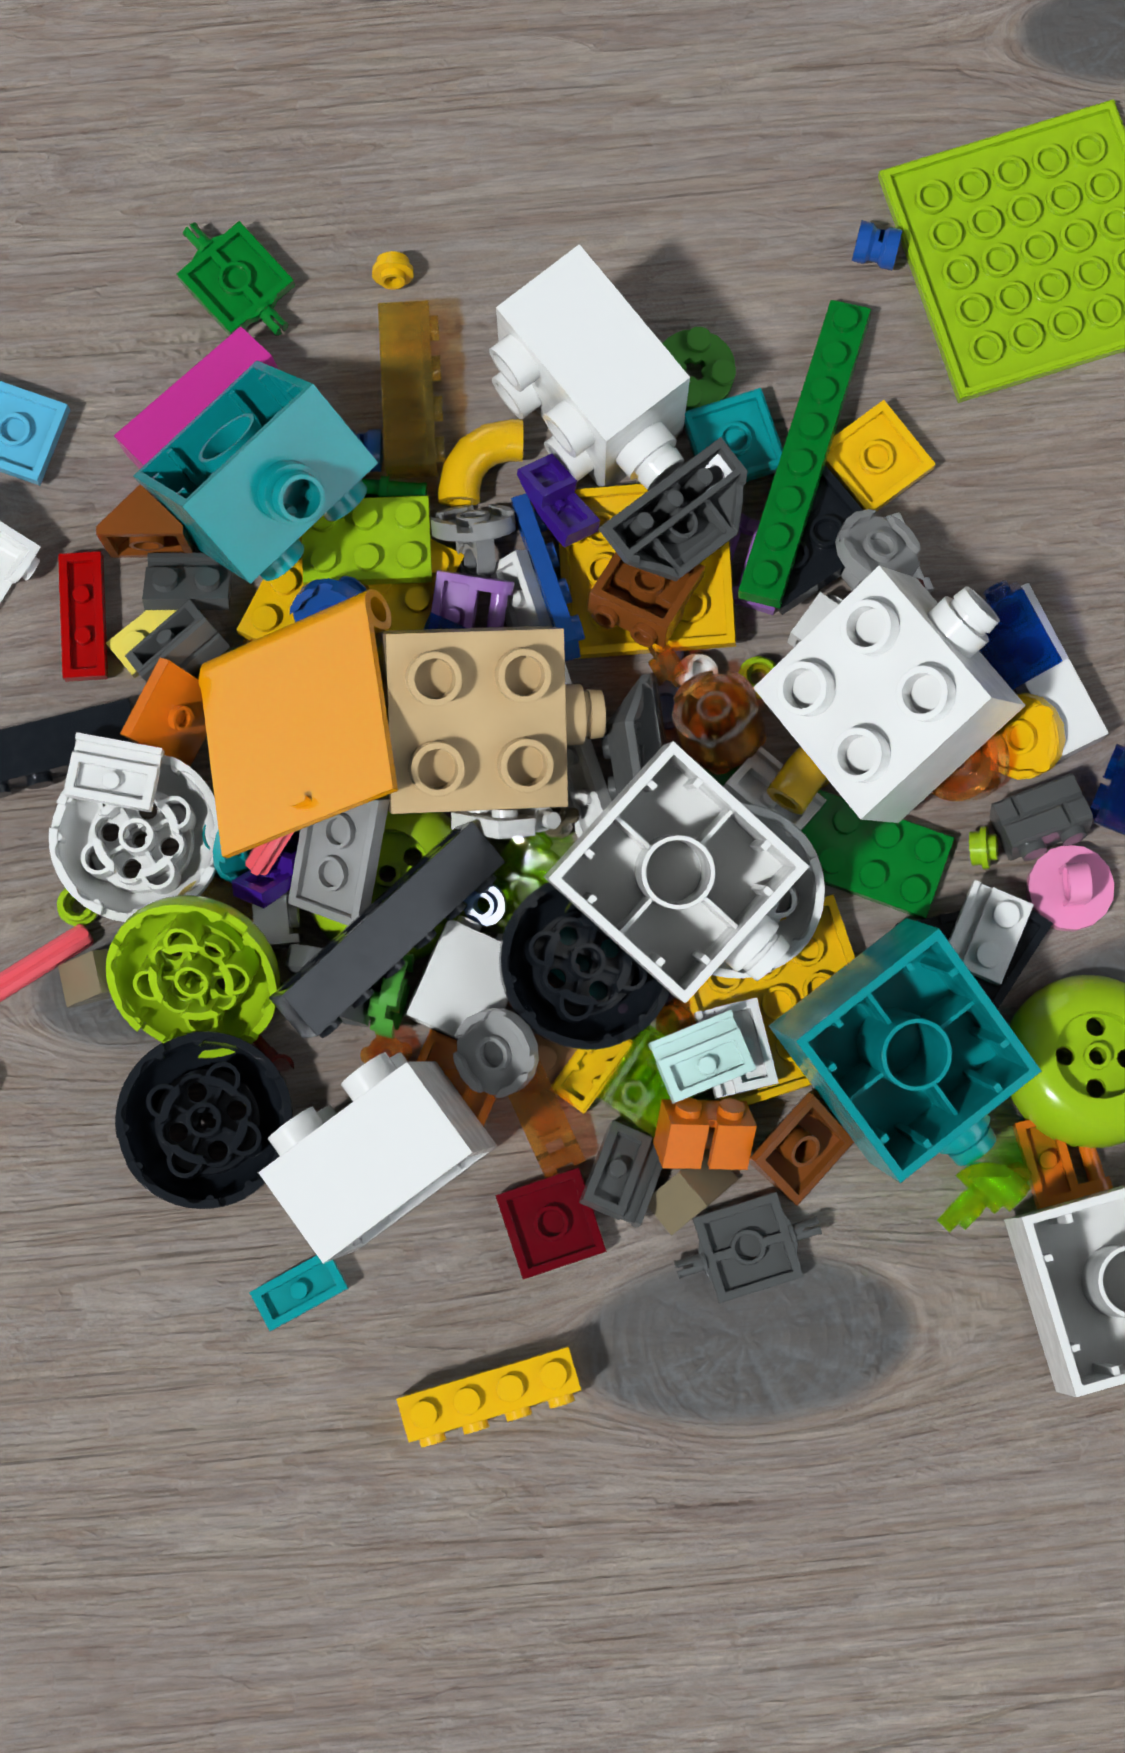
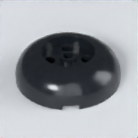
(570, 1013)
(158, 1097)

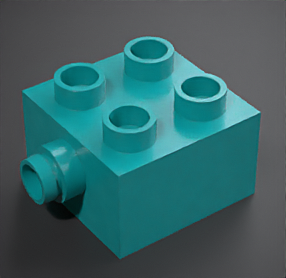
(259, 472)
(907, 1051)

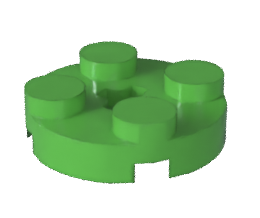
(715, 357)
(389, 1005)

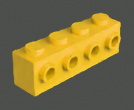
(487, 1394)

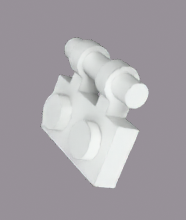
(508, 822)

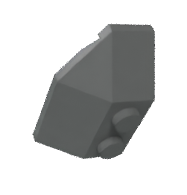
(682, 515)
(634, 733)

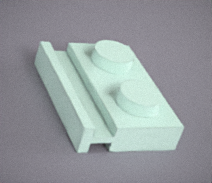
(702, 1056)

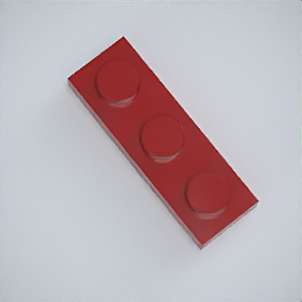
(83, 616)

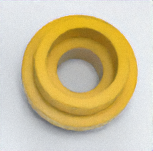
(392, 270)

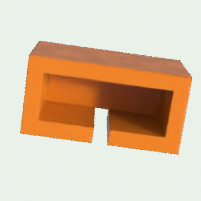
(698, 1125)

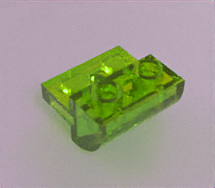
(636, 1084)
(991, 1183)

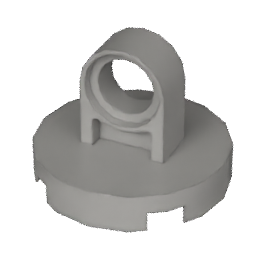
(474, 534)
(873, 542)
(496, 1052)

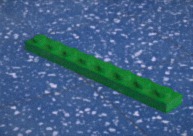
(804, 454)

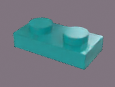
(298, 1291)

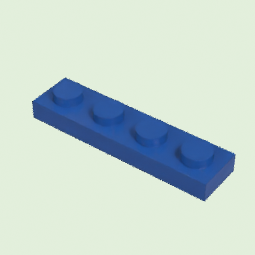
(544, 560)

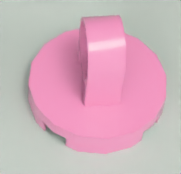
(1070, 887)

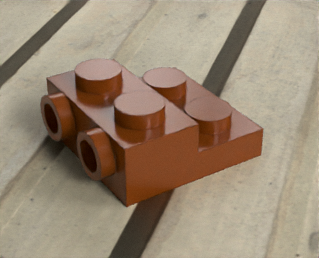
(641, 601)

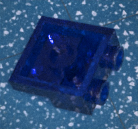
(1018, 643)

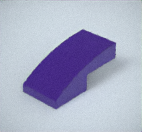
(554, 498)
(267, 889)

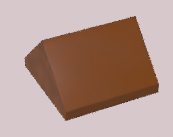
(142, 527)
(801, 1149)

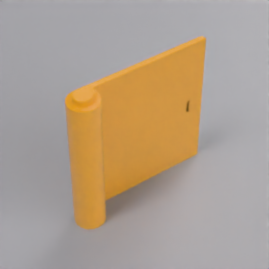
(298, 724)

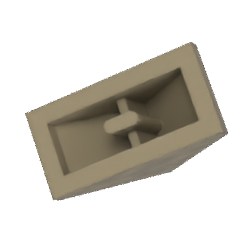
(85, 978)
(689, 1194)

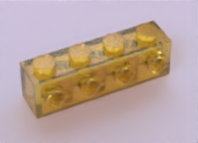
(408, 389)

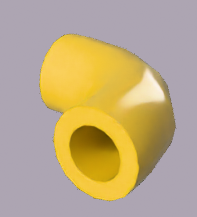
(473, 458)
(797, 783)

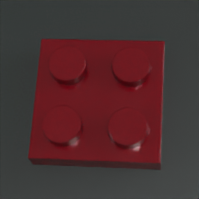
(550, 1224)

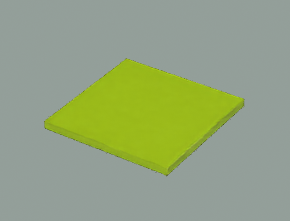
(1019, 248)

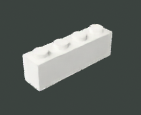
(1066, 693)

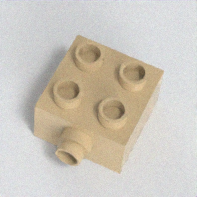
(482, 717)

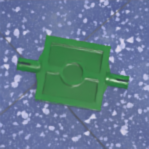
(235, 279)

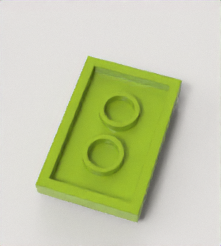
(375, 543)

